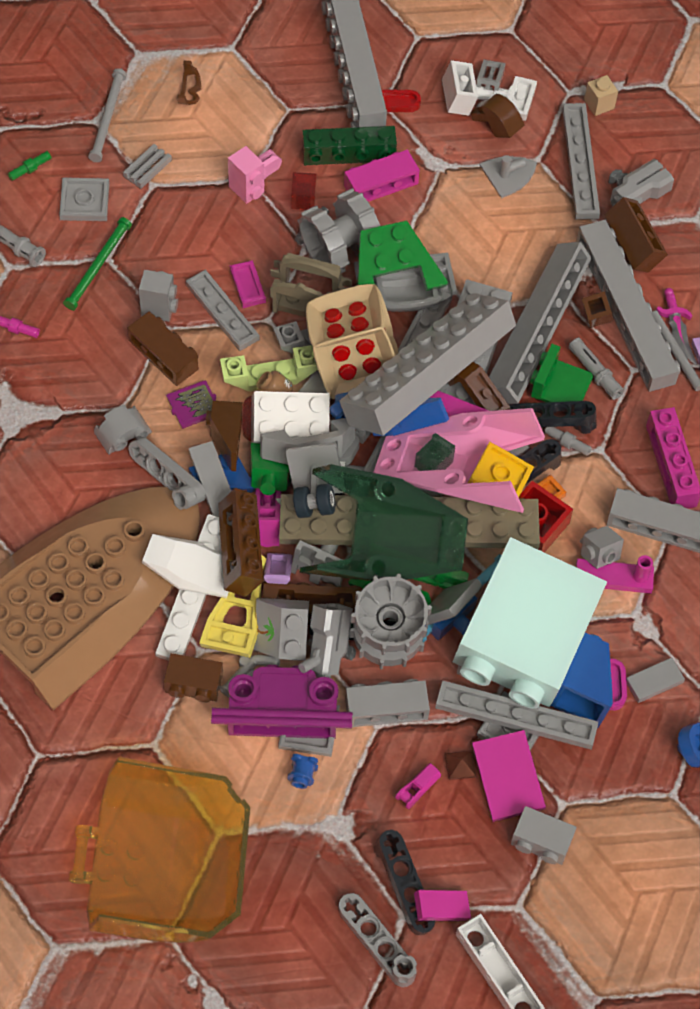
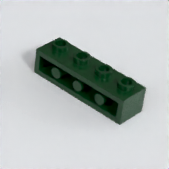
(348, 145)

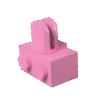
(248, 172)

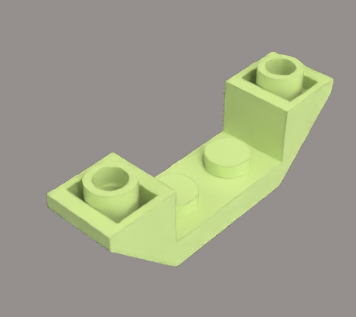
(246, 377)

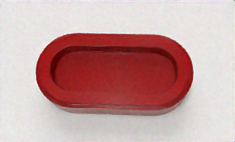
(401, 100)

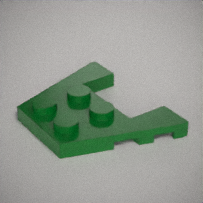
(393, 250)

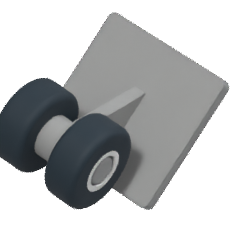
(310, 490)

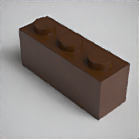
(635, 235)
(163, 348)

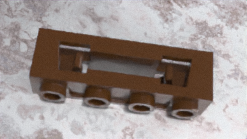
(240, 542)
(314, 594)

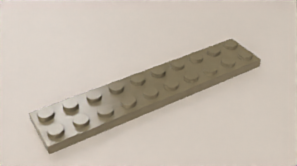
(486, 526)

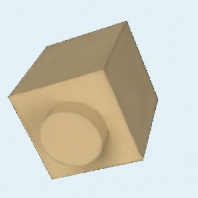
(601, 95)

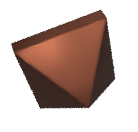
(460, 765)

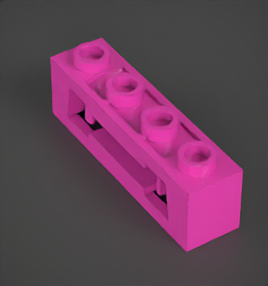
(673, 458)

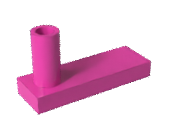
(624, 576)

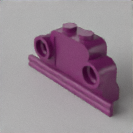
(282, 703)

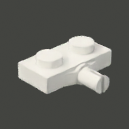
(520, 94)

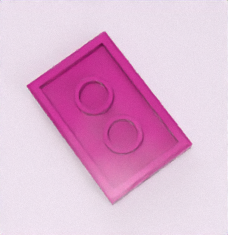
(508, 775)

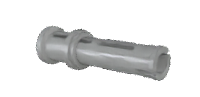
(22, 247)

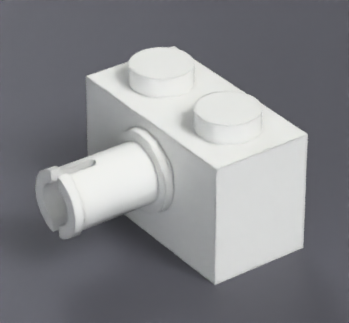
(461, 88)

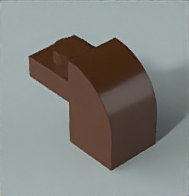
(500, 114)

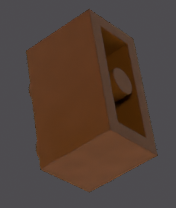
(193, 678)

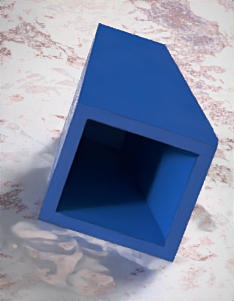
(588, 681)

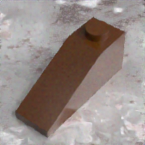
(225, 429)

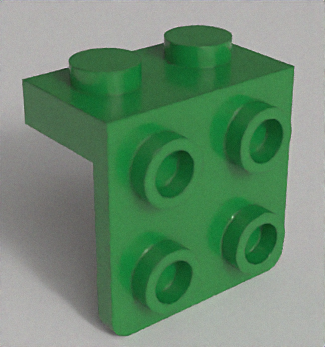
(558, 380)

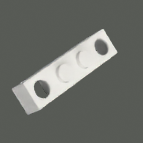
(497, 966)

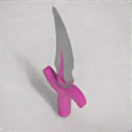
(679, 329)

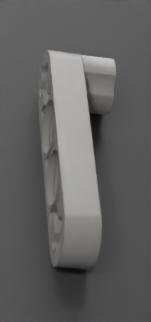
(187, 491)
(374, 941)

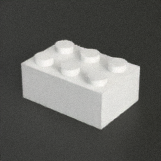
(294, 412)

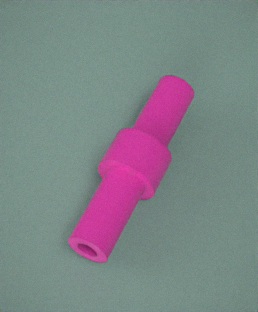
(16, 326)

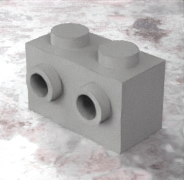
(158, 294)
(543, 836)

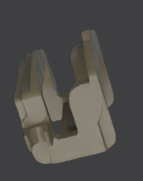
(294, 297)

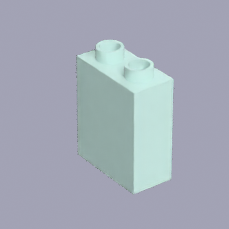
(528, 624)

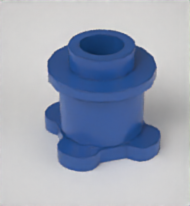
(302, 771)

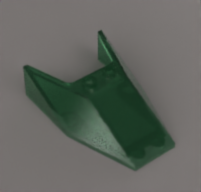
(394, 529)

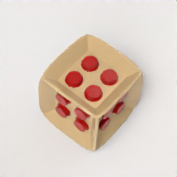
(349, 336)

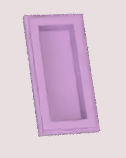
(278, 568)

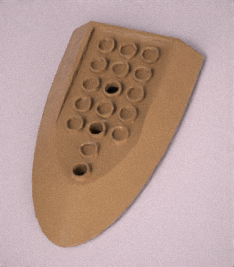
(102, 607)

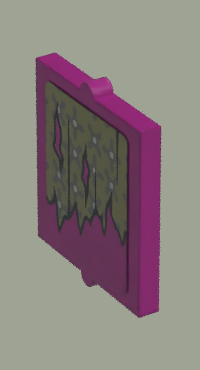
(191, 403)

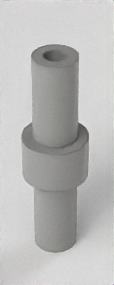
(568, 440)

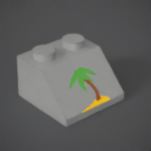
(282, 628)

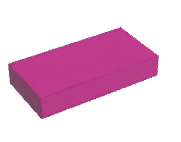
(247, 284)
(442, 905)

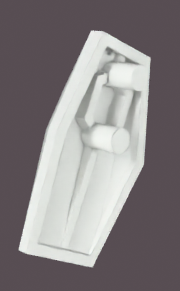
(186, 564)

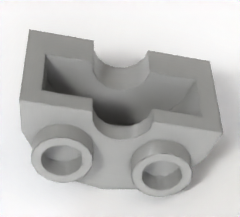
(121, 426)

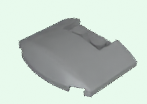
(406, 291)

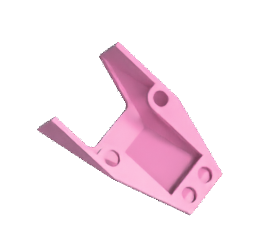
(470, 436)

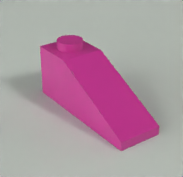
(269, 518)

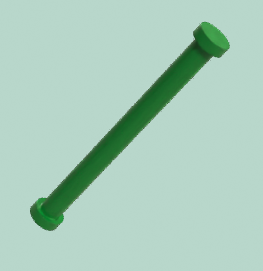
(123, 225)

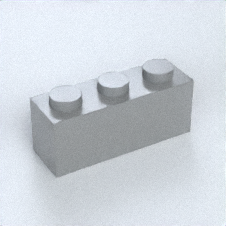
(387, 703)

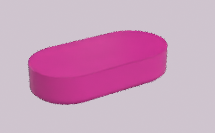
(619, 686)

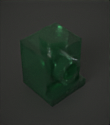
(435, 455)

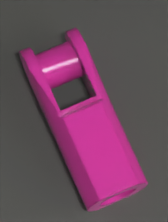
(420, 784)

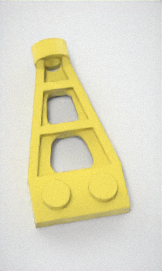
(230, 637)

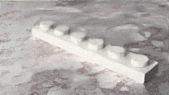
(188, 603)

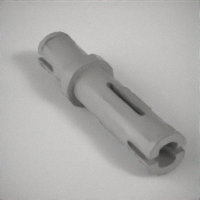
(602, 376)

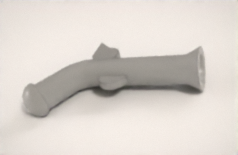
(246, 667)

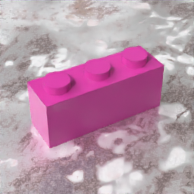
(383, 176)

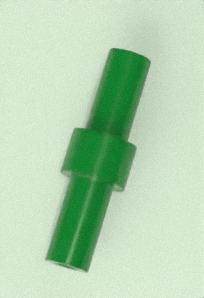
(29, 165)

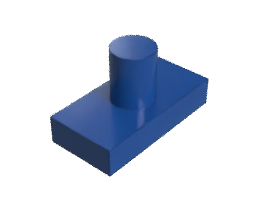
(460, 621)

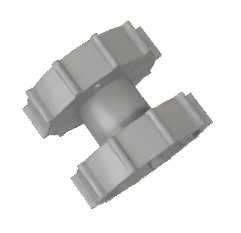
(329, 238)
(390, 599)

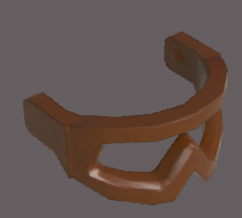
(189, 69)

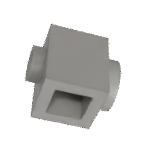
(601, 546)

